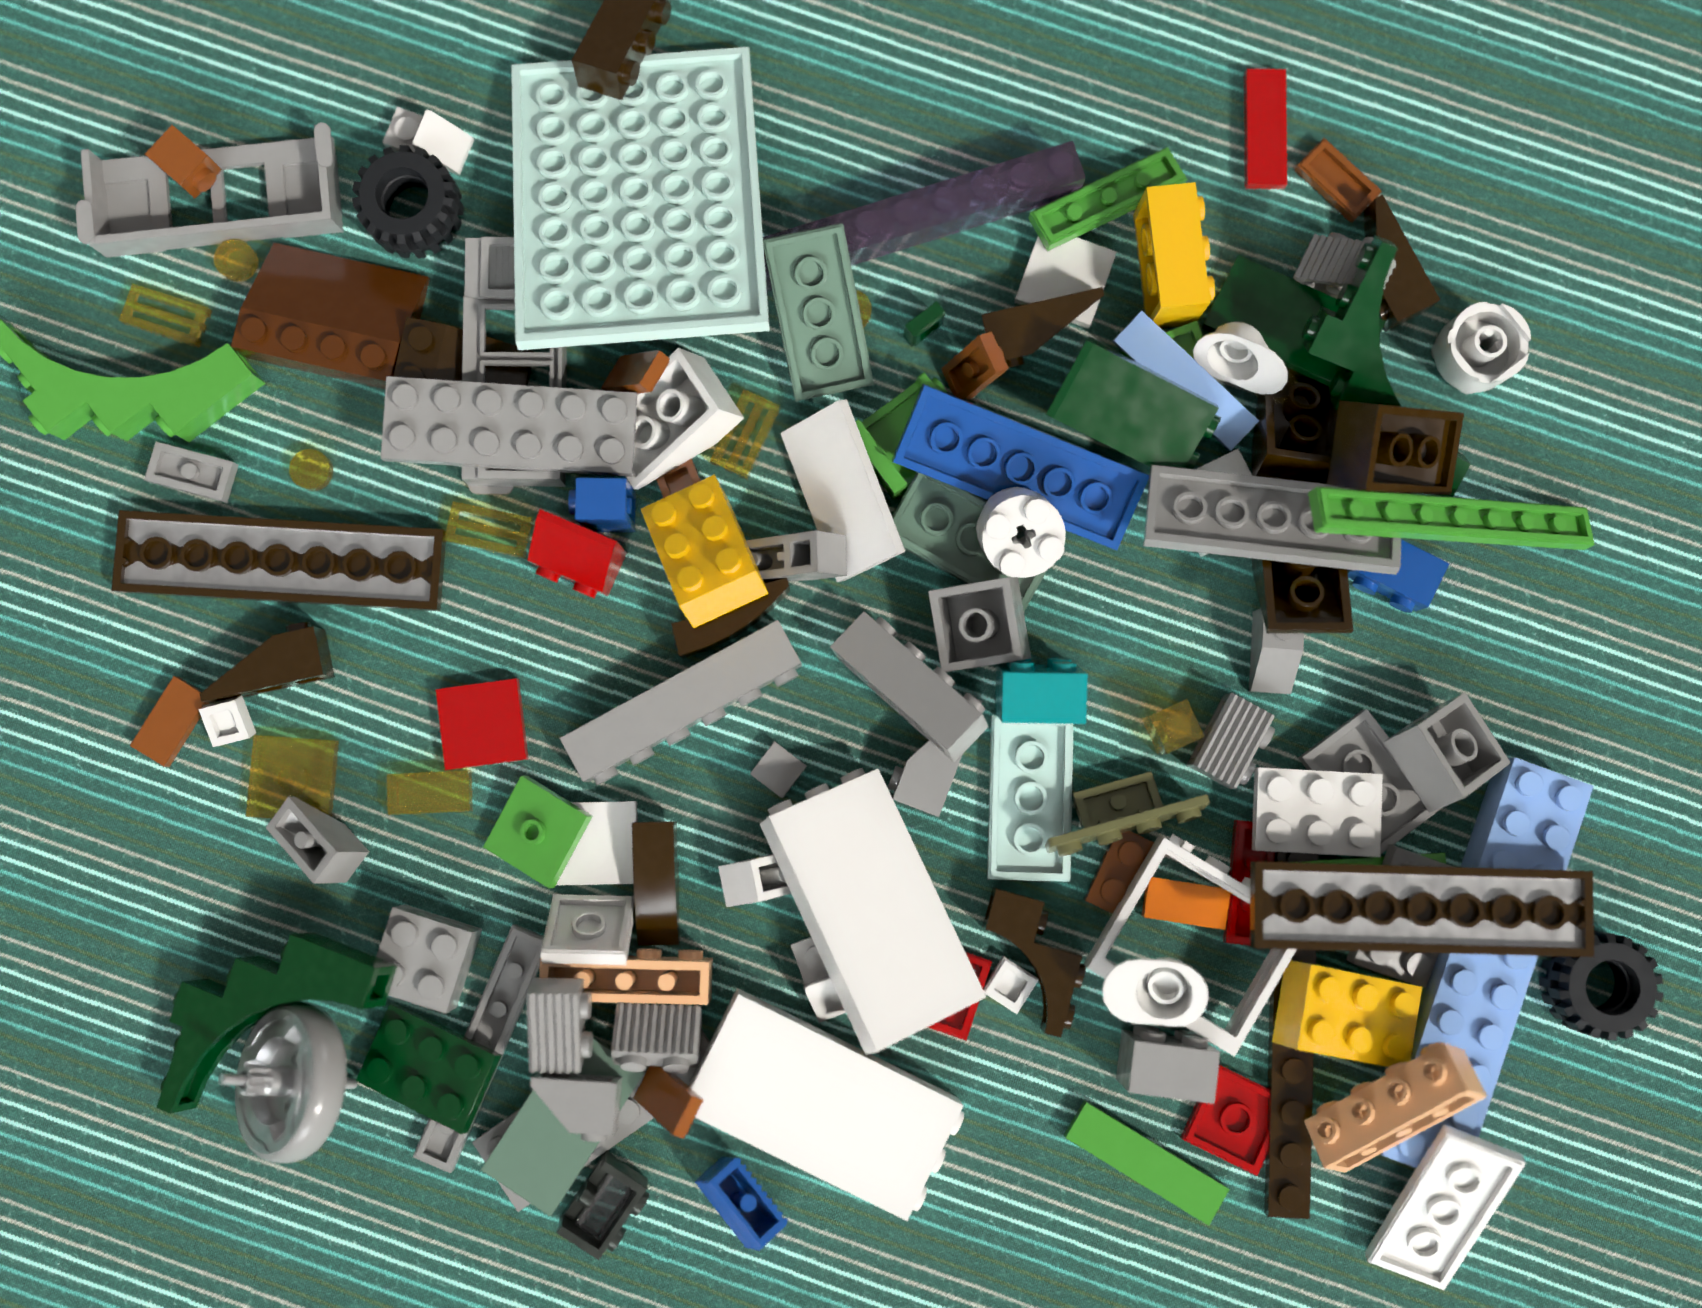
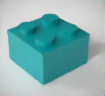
(1041, 692)

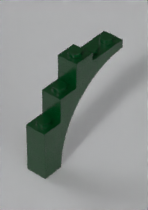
(1353, 337)
(219, 1014)

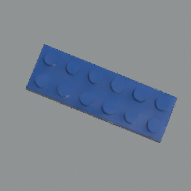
(993, 453)

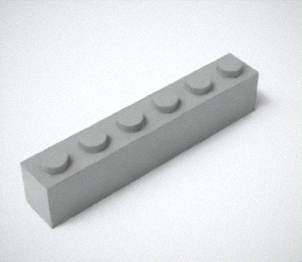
(681, 702)

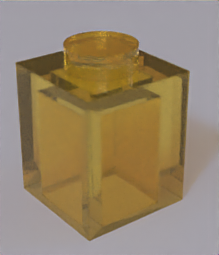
(1173, 727)

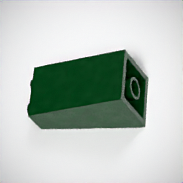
(1133, 408)

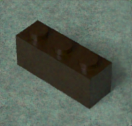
(617, 44)

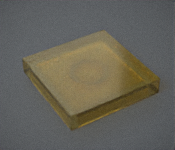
(291, 769)

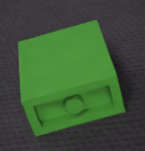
(883, 432)

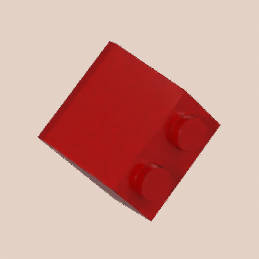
(575, 554)

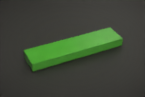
(1103, 199)
(1146, 1162)

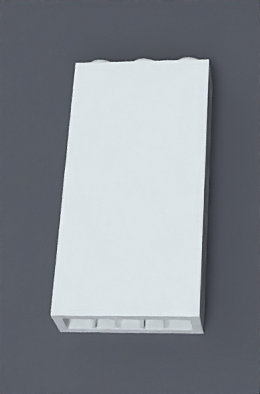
(871, 909)
(824, 1105)

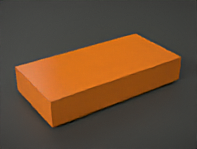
(1186, 903)

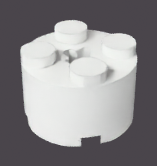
(1504, 341)
(1042, 539)

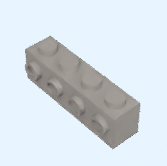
(910, 686)

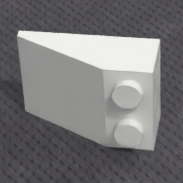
(680, 417)

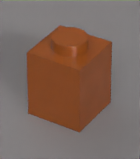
(184, 162)

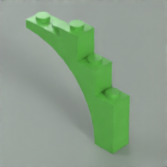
(178, 400)

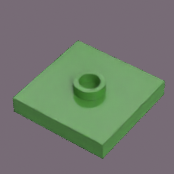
(537, 831)

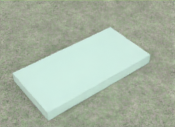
(1029, 800)

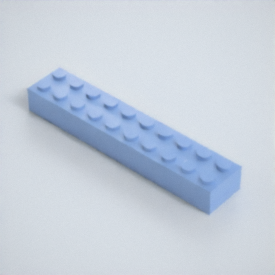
(1475, 999)

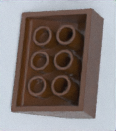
(328, 315)

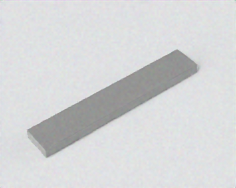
(490, 1027)

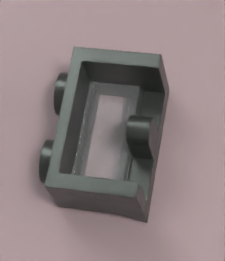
(603, 1205)

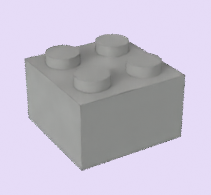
(979, 624)
(1447, 753)
(430, 956)
(1167, 1065)

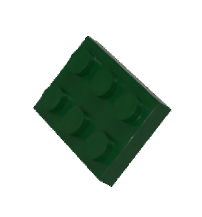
(428, 1068)

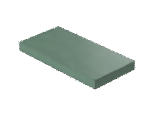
(818, 311)
(940, 527)
(538, 1153)

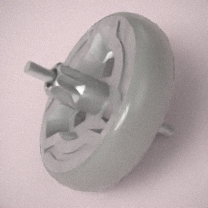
(290, 1082)

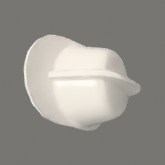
(1242, 358)
(1155, 992)

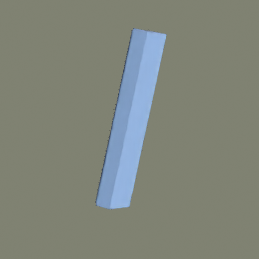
(1159, 352)

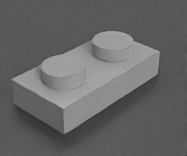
(191, 472)

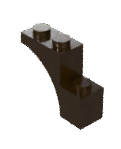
(1057, 969)

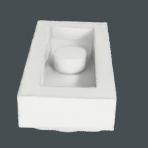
(432, 134)
(817, 981)

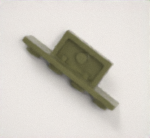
(1122, 807)

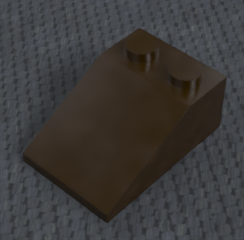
(436, 352)
(1295, 436)
(1395, 448)
(1303, 597)

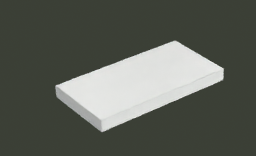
(843, 486)
(1444, 1207)

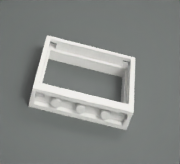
(1264, 982)

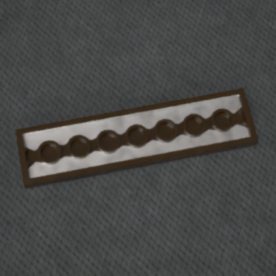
(279, 560)
(1421, 909)

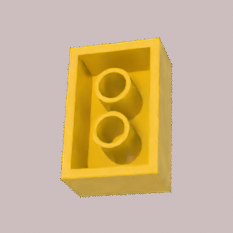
(1173, 254)
(703, 551)
(1346, 1015)

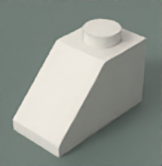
(752, 881)

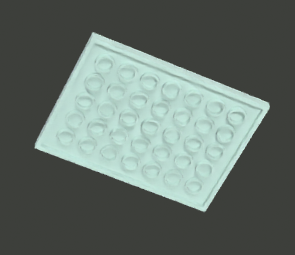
(638, 206)

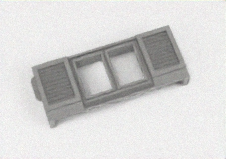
(131, 207)
(492, 287)

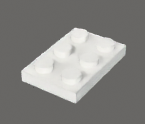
(1317, 812)

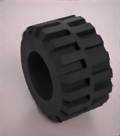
(389, 177)
(1632, 995)

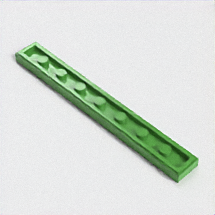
(1449, 519)

